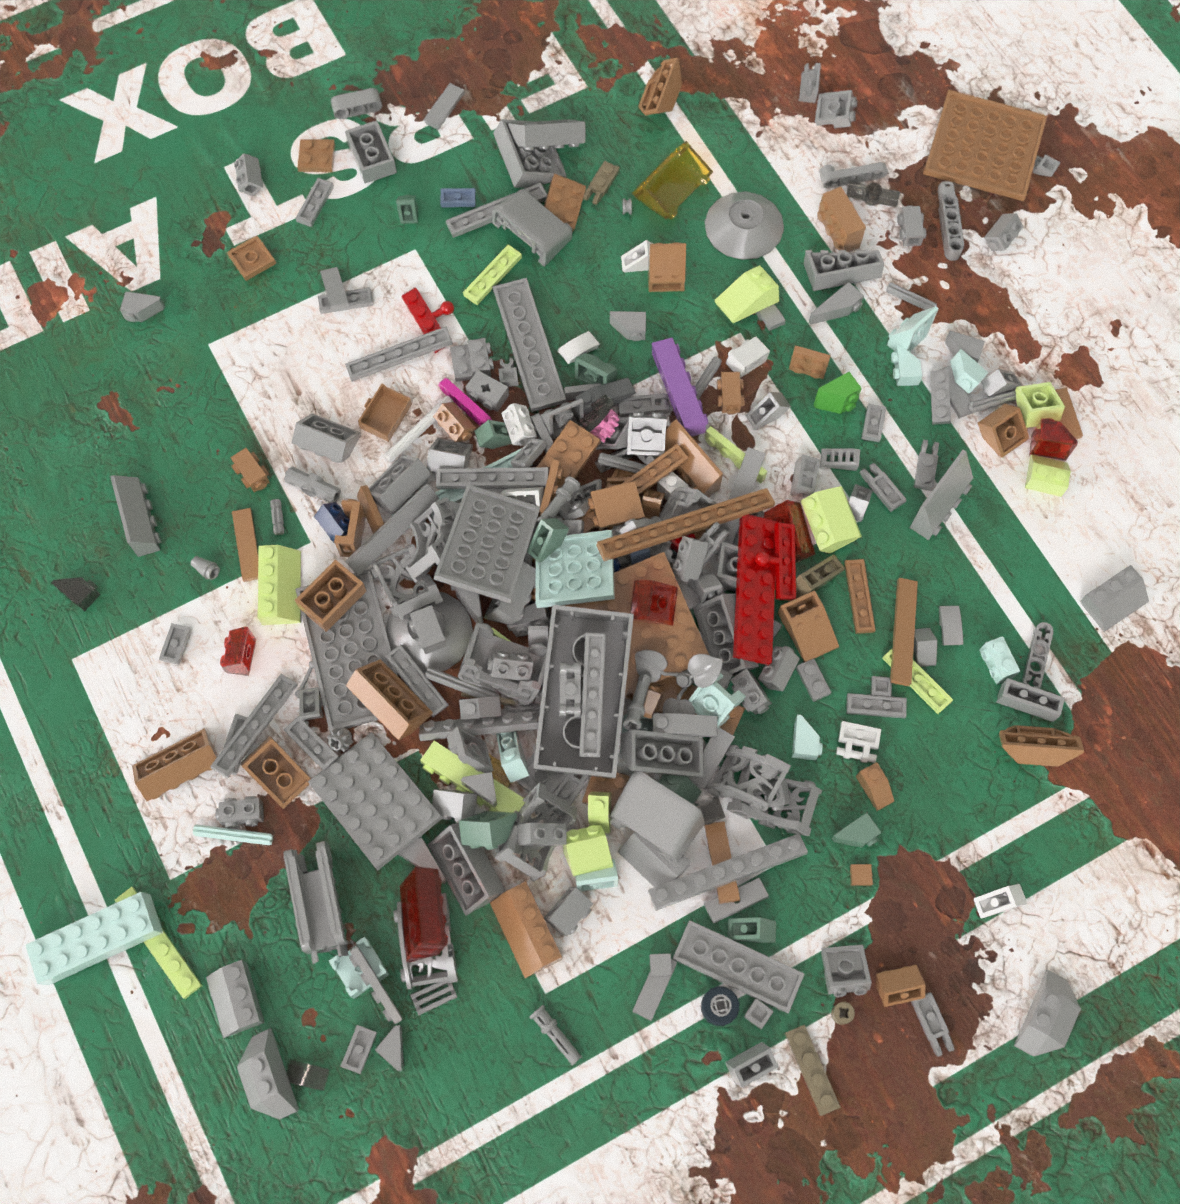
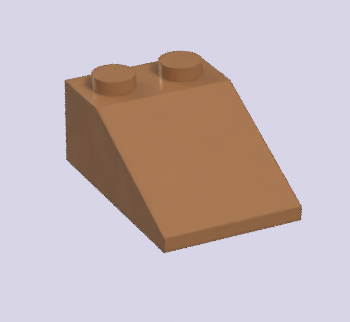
(276, 772)

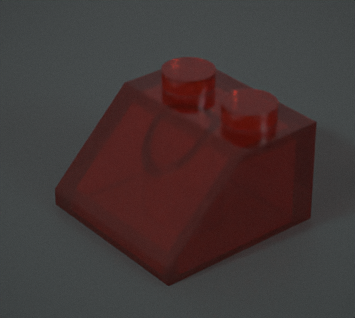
(1052, 440)
(653, 602)
(238, 651)

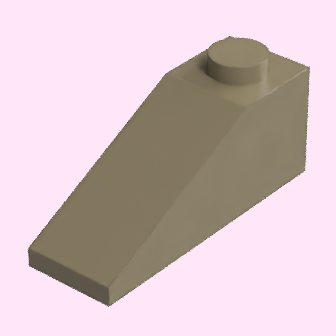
(818, 576)

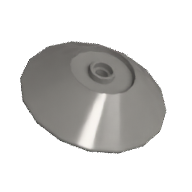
(740, 236)
(455, 626)

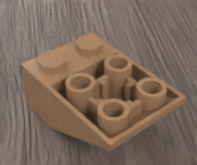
(667, 267)
(808, 626)

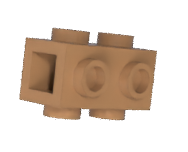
(730, 392)
(454, 422)
(246, 465)

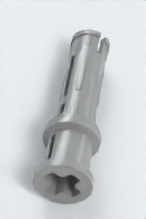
(562, 496)
(636, 709)
(549, 1027)

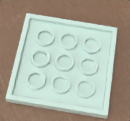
(575, 572)

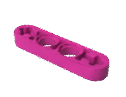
(463, 402)

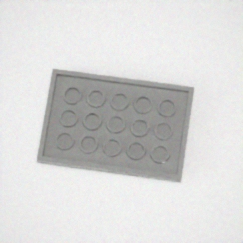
(487, 543)
(375, 800)

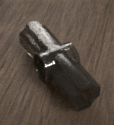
(873, 194)

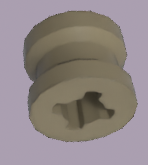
(839, 1016)

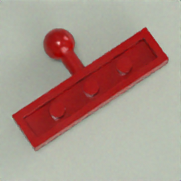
(421, 313)
(784, 561)

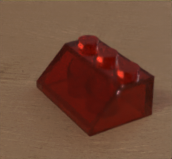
(792, 513)

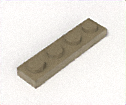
(812, 1070)

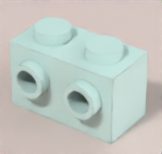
(999, 660)

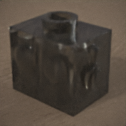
(711, 810)

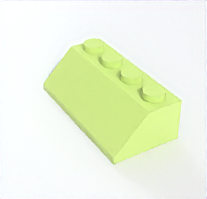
(277, 579)

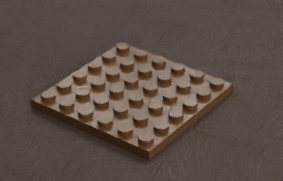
(985, 145)
(674, 642)

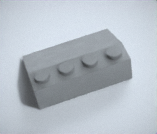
(526, 166)
(944, 498)

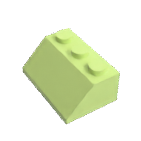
(831, 519)

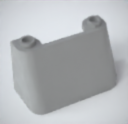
(533, 224)
(680, 502)
(480, 648)
(657, 815)

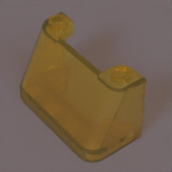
(673, 181)

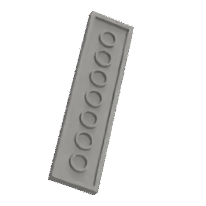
(529, 345)

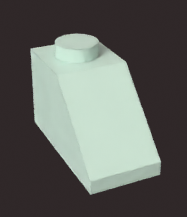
(967, 371)
(805, 740)

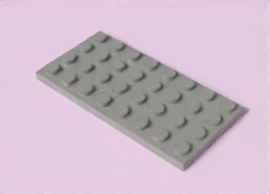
(348, 645)

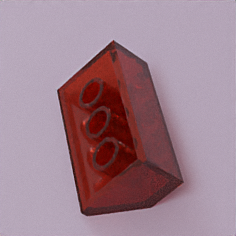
(422, 914)

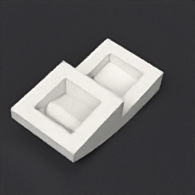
(578, 346)

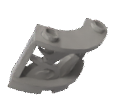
(427, 550)
(406, 602)
(736, 760)
(535, 802)
(792, 822)
(443, 962)

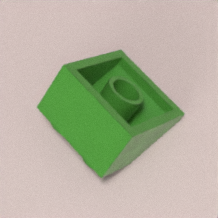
(838, 394)

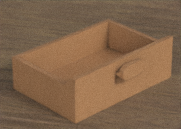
(384, 412)

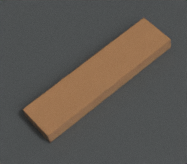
(246, 543)
(859, 596)
(720, 852)

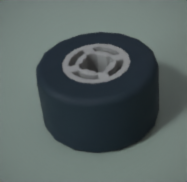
(720, 1006)

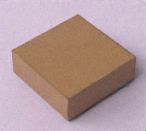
(861, 875)

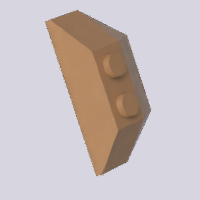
(662, 88)
(1040, 745)

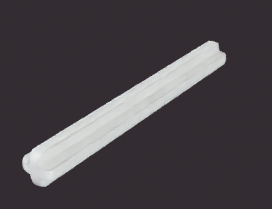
(414, 432)

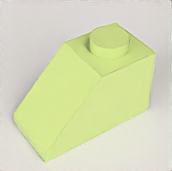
(600, 809)

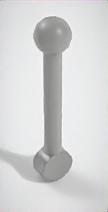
(311, 666)

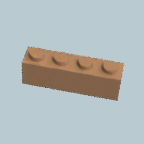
(699, 470)
(388, 698)
(174, 765)
(525, 930)

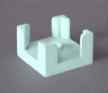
(715, 701)
(351, 976)

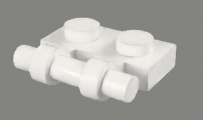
(860, 736)

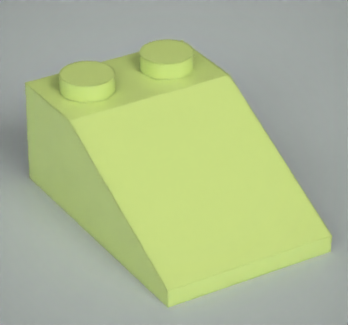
(748, 294)

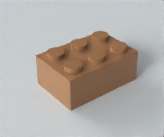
(841, 220)
(330, 595)

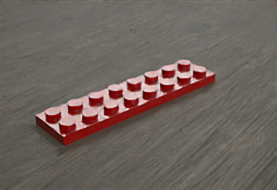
(754, 591)

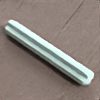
(233, 834)

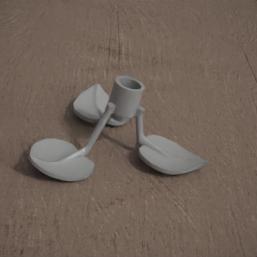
(702, 671)

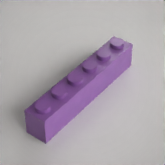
(678, 386)

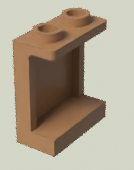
(615, 505)
(349, 544)

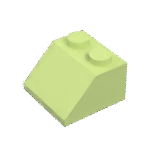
(1039, 403)
(1047, 475)
(587, 850)

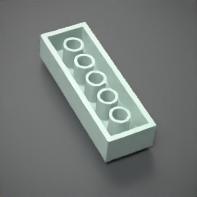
(93, 938)

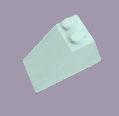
(913, 330)

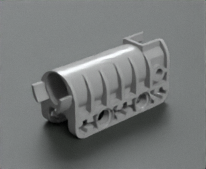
(316, 903)

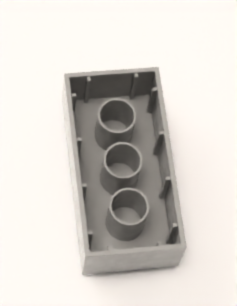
(560, 735)

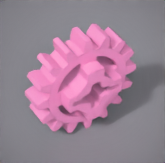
(606, 427)

